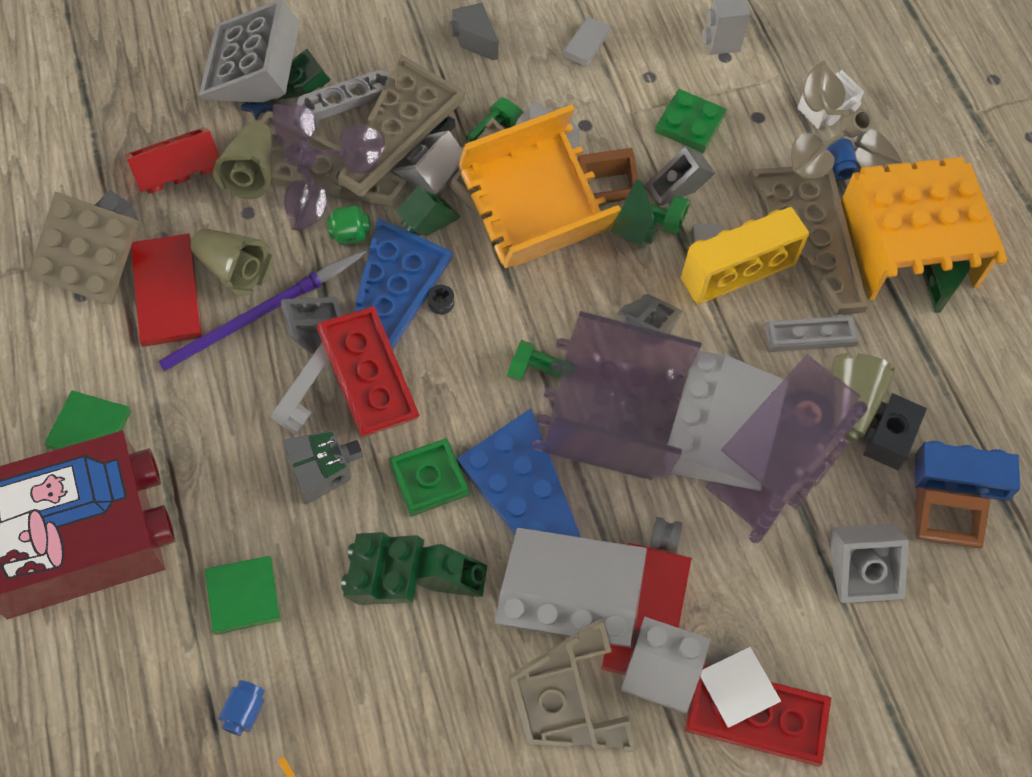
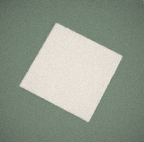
(739, 687)

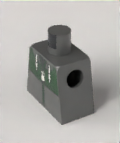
(320, 462)

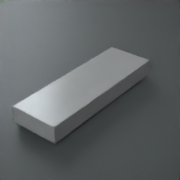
(811, 333)

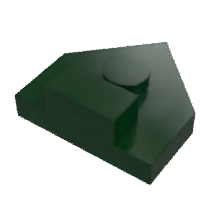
(305, 76)

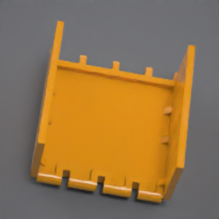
(533, 189)
(919, 219)

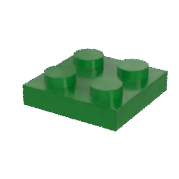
(690, 120)

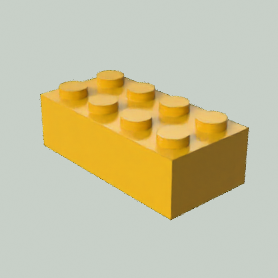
(743, 255)

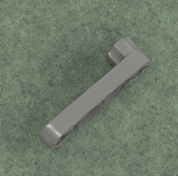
(342, 92)
(289, 411)

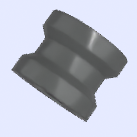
(666, 534)

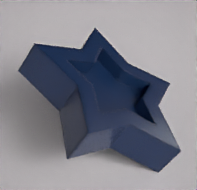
(256, 108)

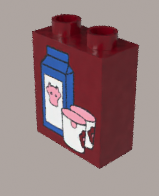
(78, 523)

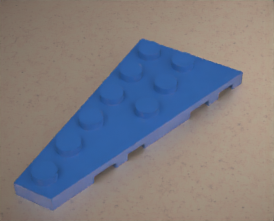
(399, 276)
(519, 479)

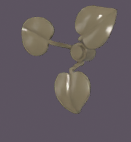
(808, 153)

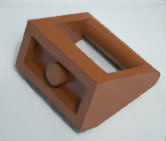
(611, 164)
(978, 504)

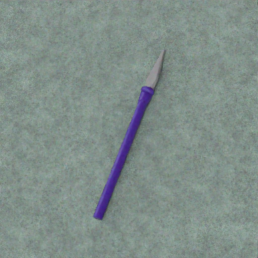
(301, 287)

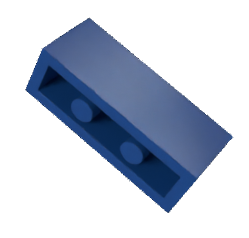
(967, 470)

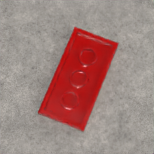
(165, 290)
(367, 371)
(660, 599)
(788, 729)

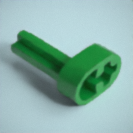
(503, 112)
(672, 218)
(528, 356)

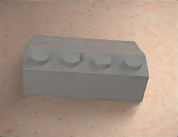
(251, 55)
(713, 407)
(568, 583)

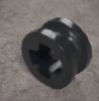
(437, 307)

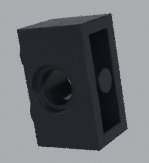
(887, 446)

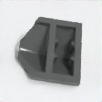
(651, 314)
(304, 315)

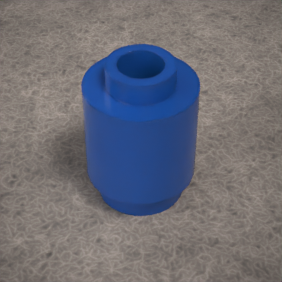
(844, 159)
(242, 708)

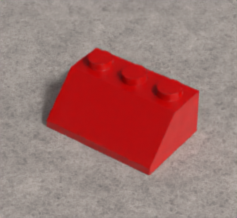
(173, 160)

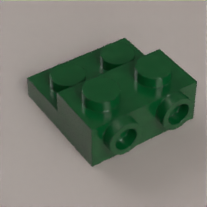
(382, 569)

